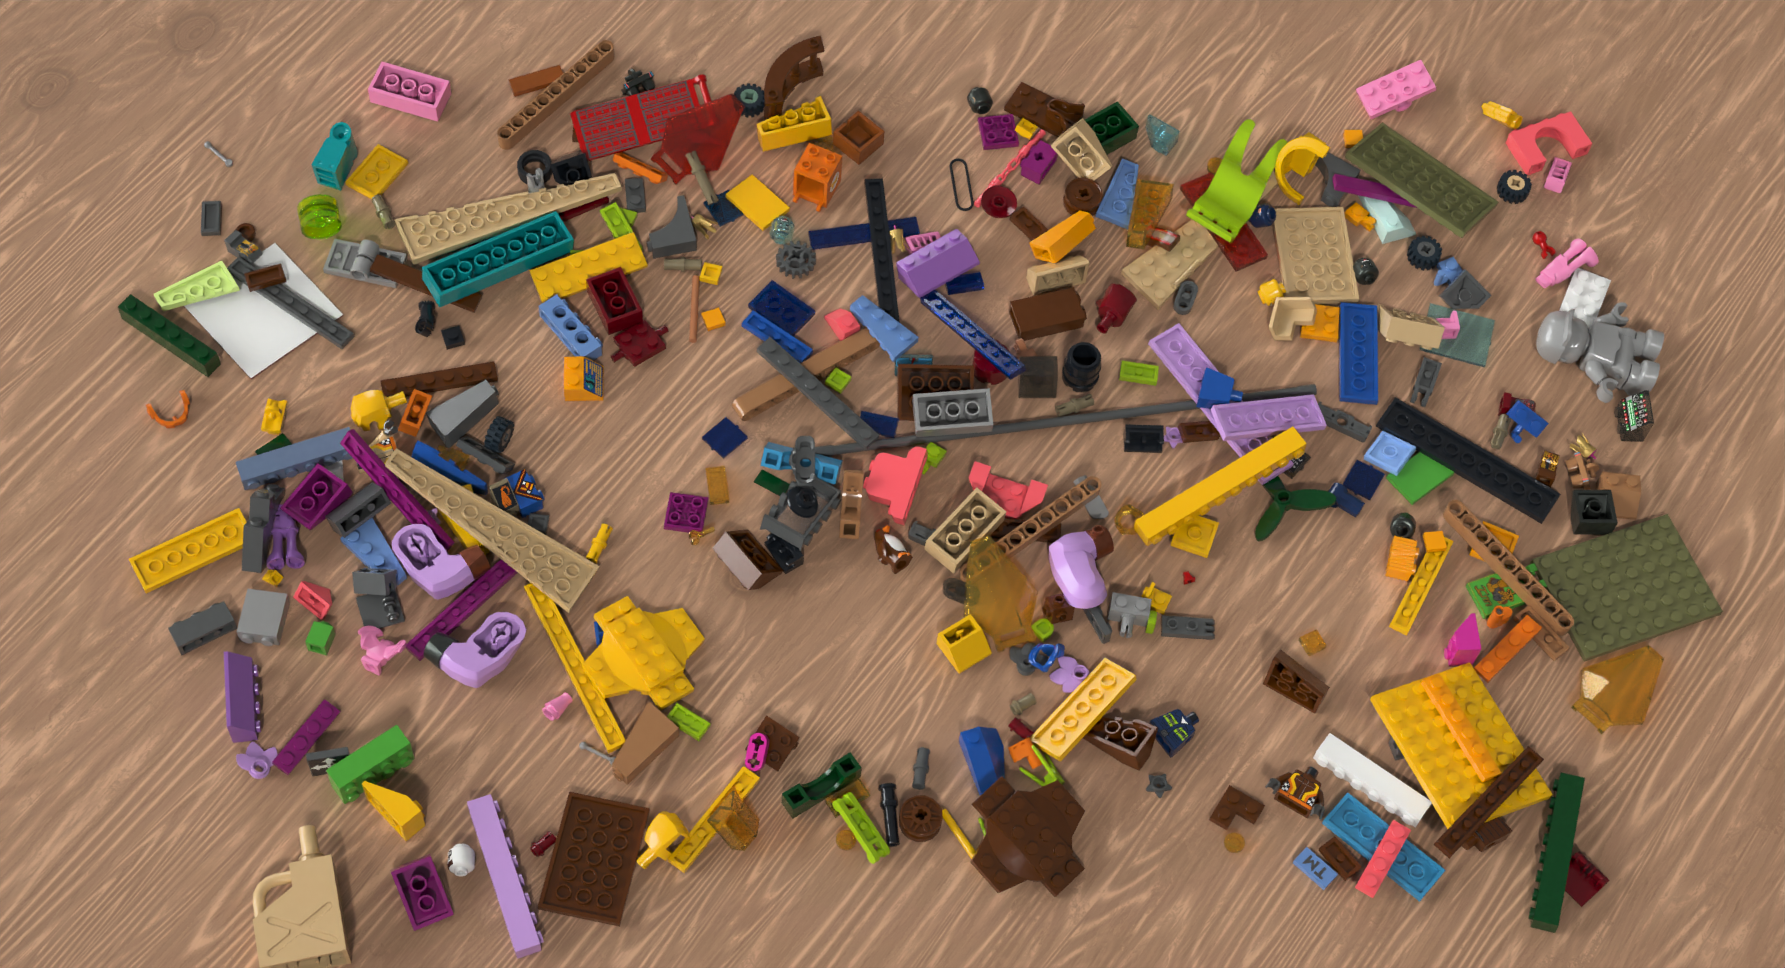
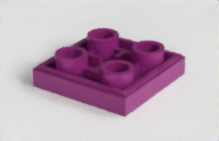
(998, 132)
(685, 512)

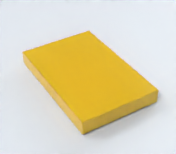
(376, 172)
(757, 202)

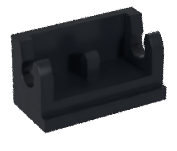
(1143, 438)
(784, 553)

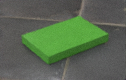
(1419, 477)

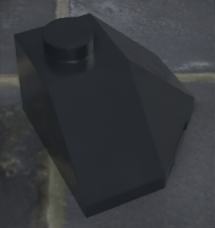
(571, 168)

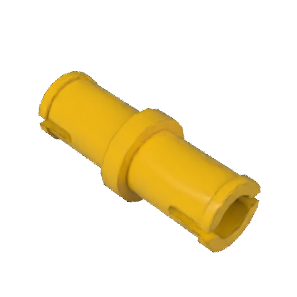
(599, 543)

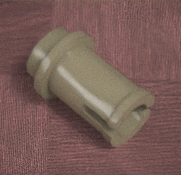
(1022, 704)

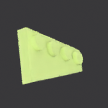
(198, 287)

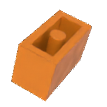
(414, 412)

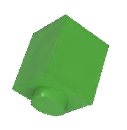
(320, 637)

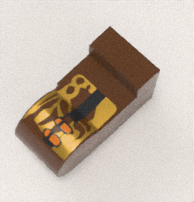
(1547, 468)

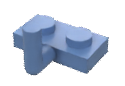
(1447, 271)

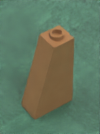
(645, 742)

